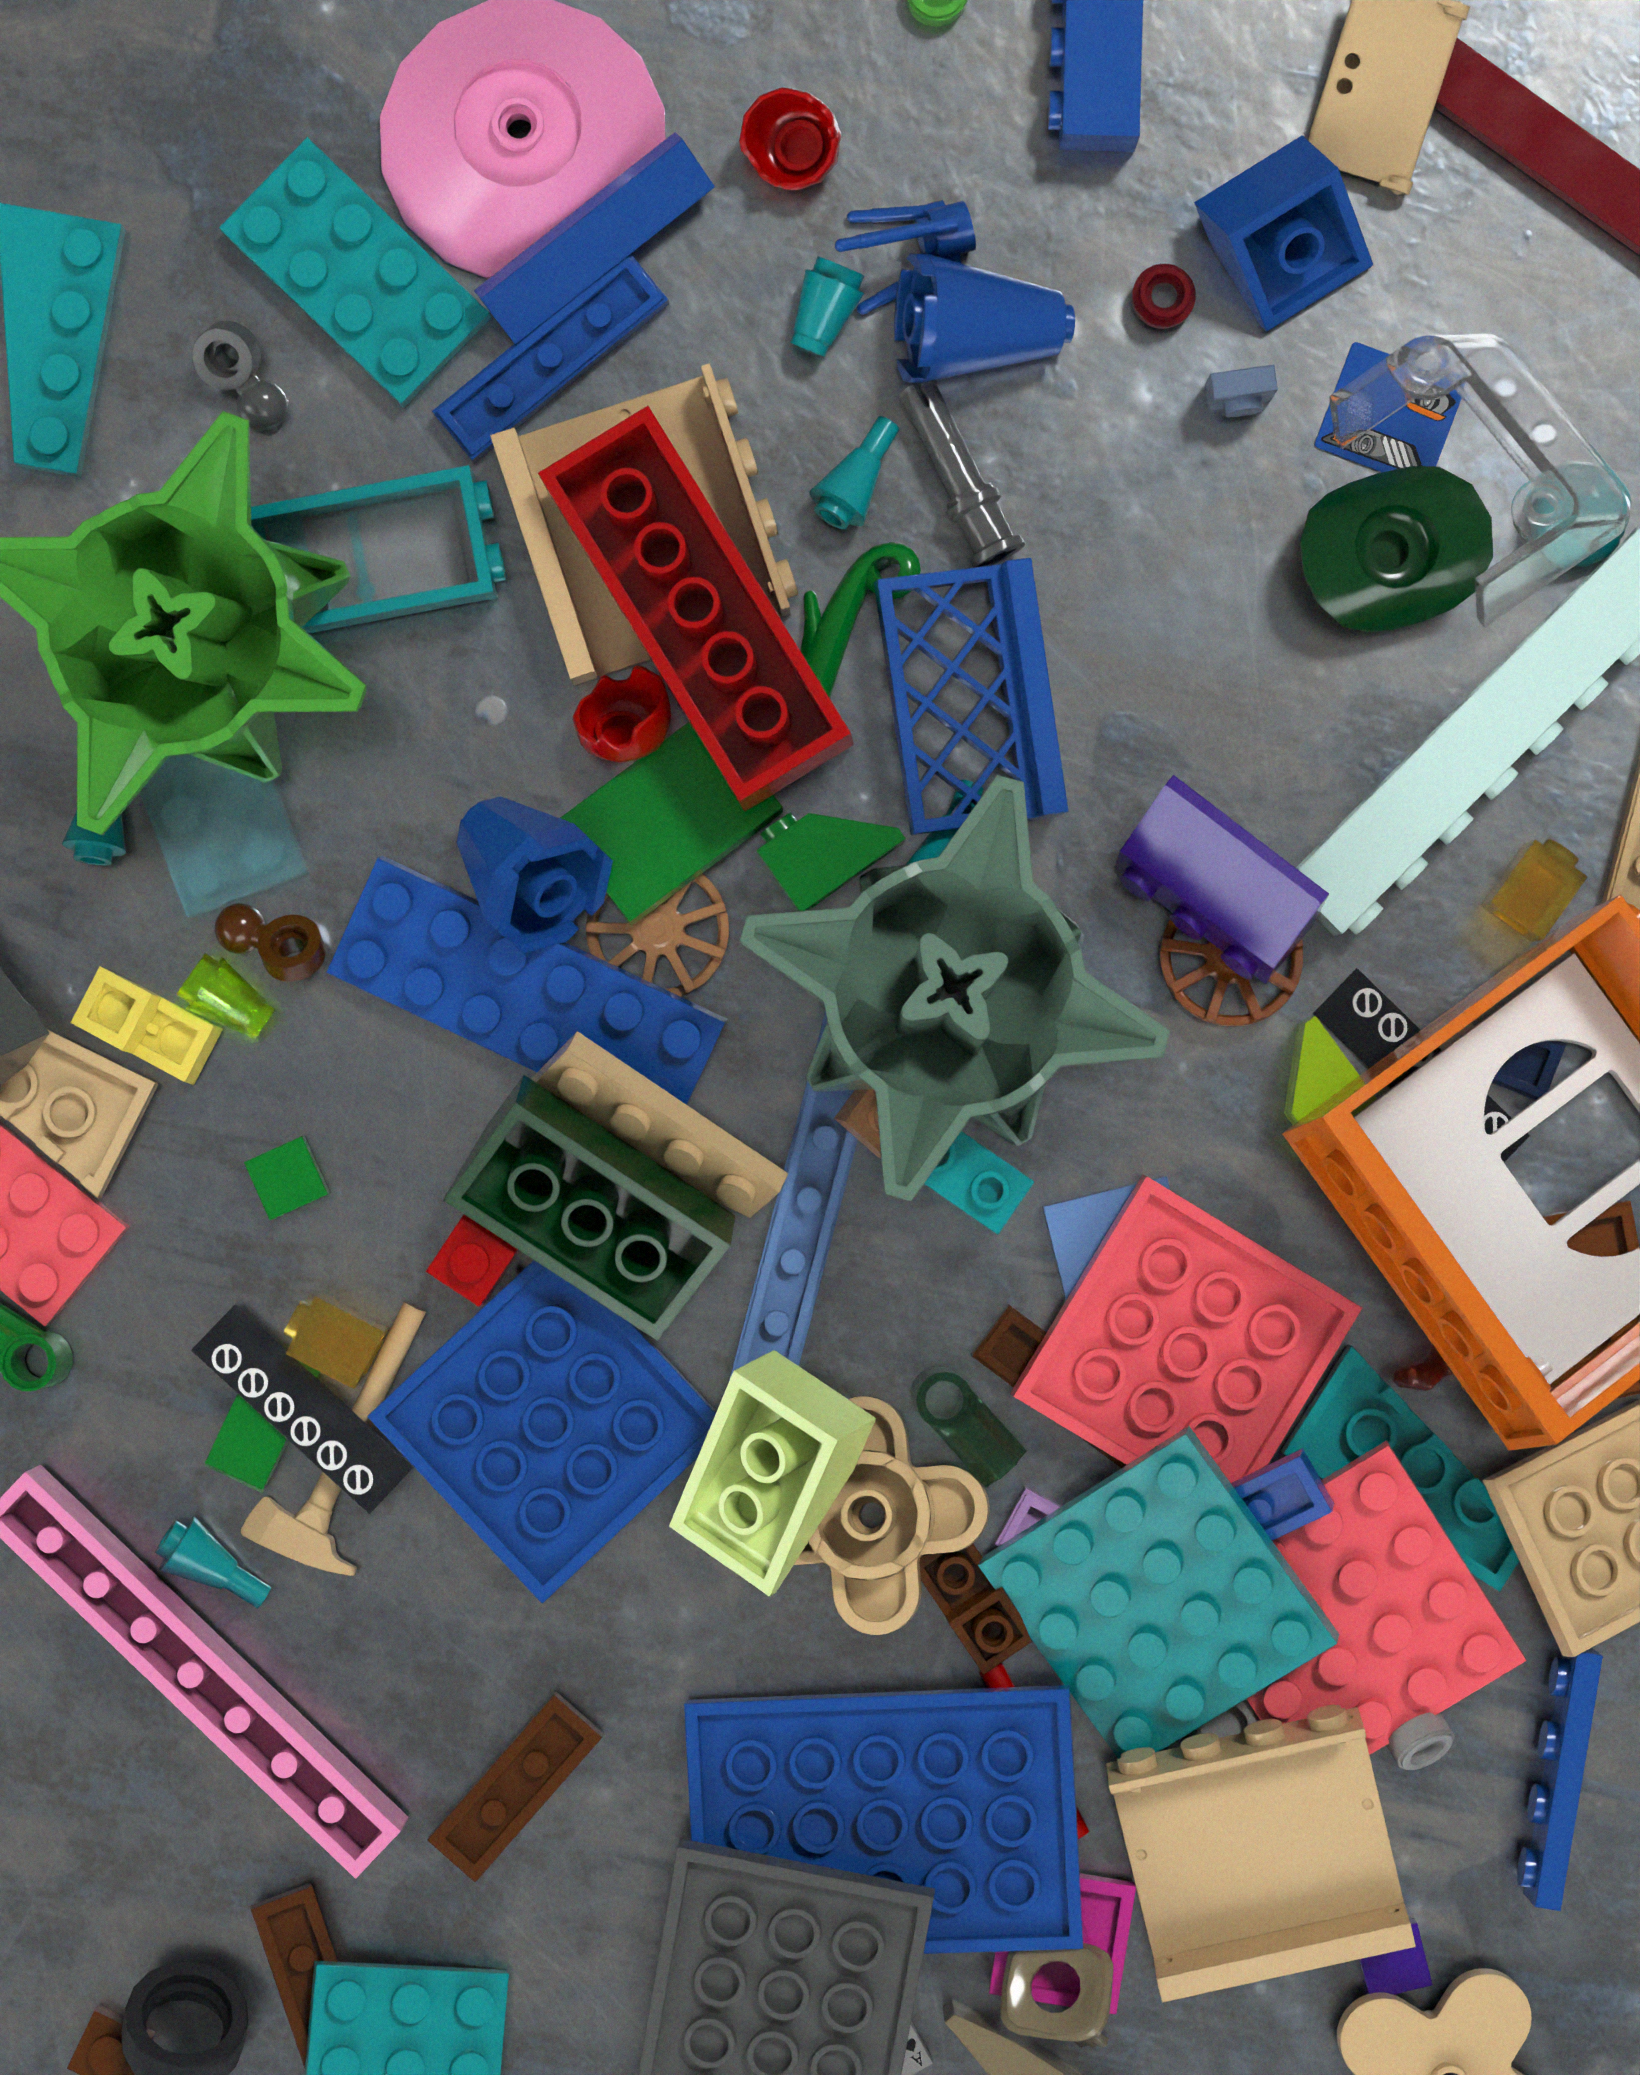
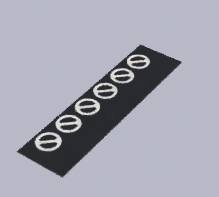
(1376, 1027)
(302, 1409)

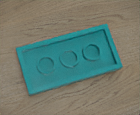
(355, 272)

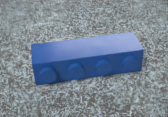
(1099, 75)

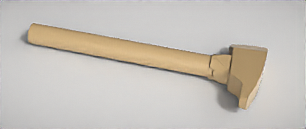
(306, 1535)

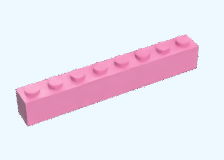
(197, 1671)

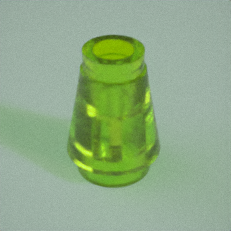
(225, 997)

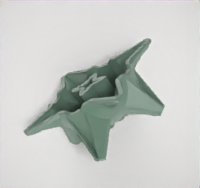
(967, 927)

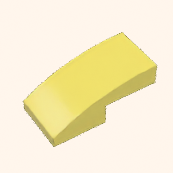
(146, 1025)

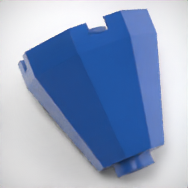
(531, 871)

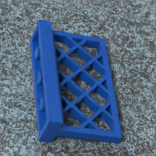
(1022, 677)

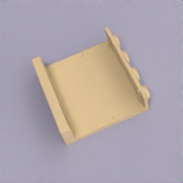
(581, 609)
(1260, 1852)

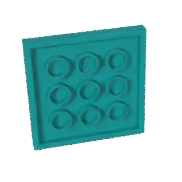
(1159, 1597)

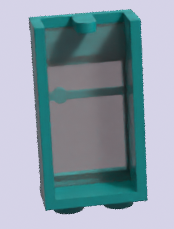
(403, 540)

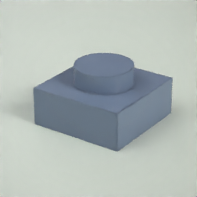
(1241, 390)

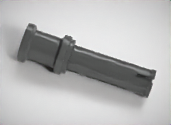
(972, 500)

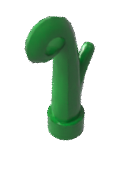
(828, 636)

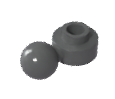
(258, 400)

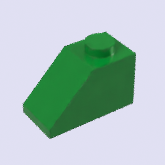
(822, 854)

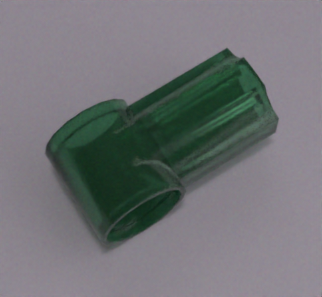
(969, 1427)

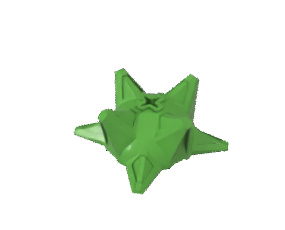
(178, 628)

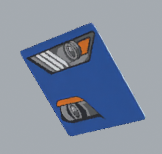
(1404, 439)

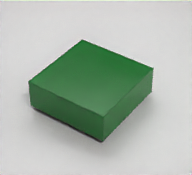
(287, 1178)

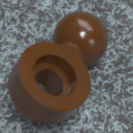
(243, 929)

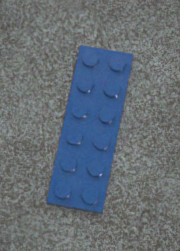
(450, 966)

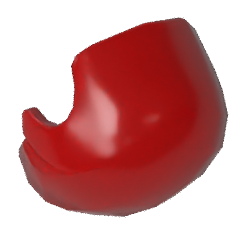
(790, 138)
(624, 716)

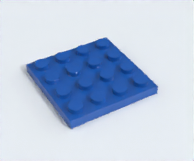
(546, 1425)

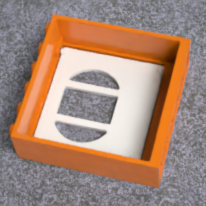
(1451, 1219)

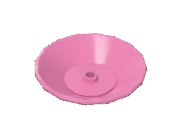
(448, 115)

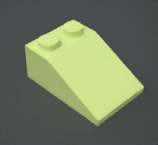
(770, 1469)

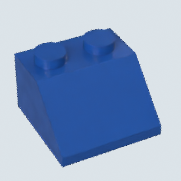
(1285, 231)

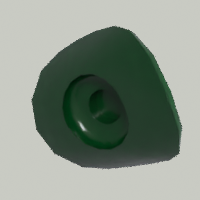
(1396, 547)

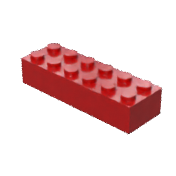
(696, 608)

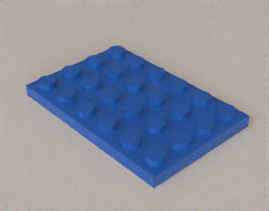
(910, 1790)

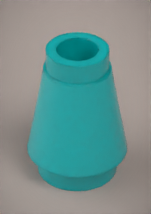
(825, 304)

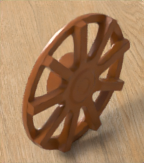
(1224, 975)

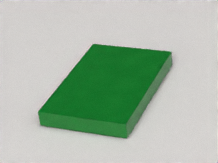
(666, 822)

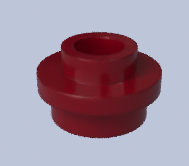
(1169, 277)

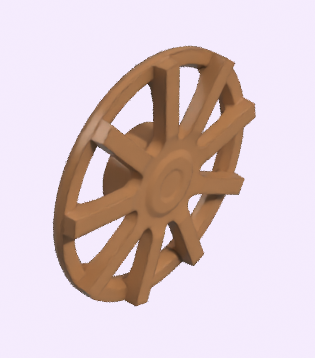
(663, 933)

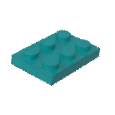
(405, 2020)

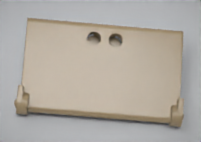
(1380, 109)

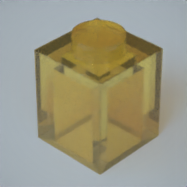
(1535, 888)
(335, 1339)

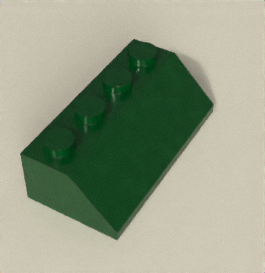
(591, 1208)

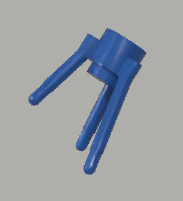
(938, 228)

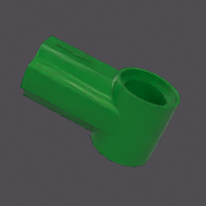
(15, 1339)

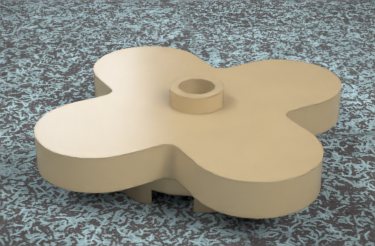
(924, 1513)
(1468, 2033)

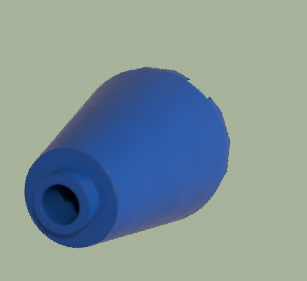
(973, 320)

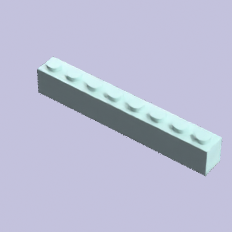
(1479, 743)

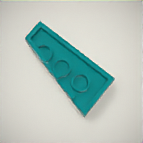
(57, 315)
(1361, 1411)

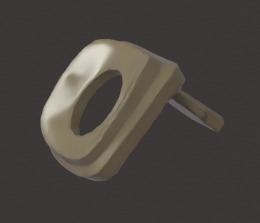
(1080, 2022)

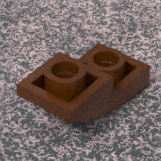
(974, 1609)

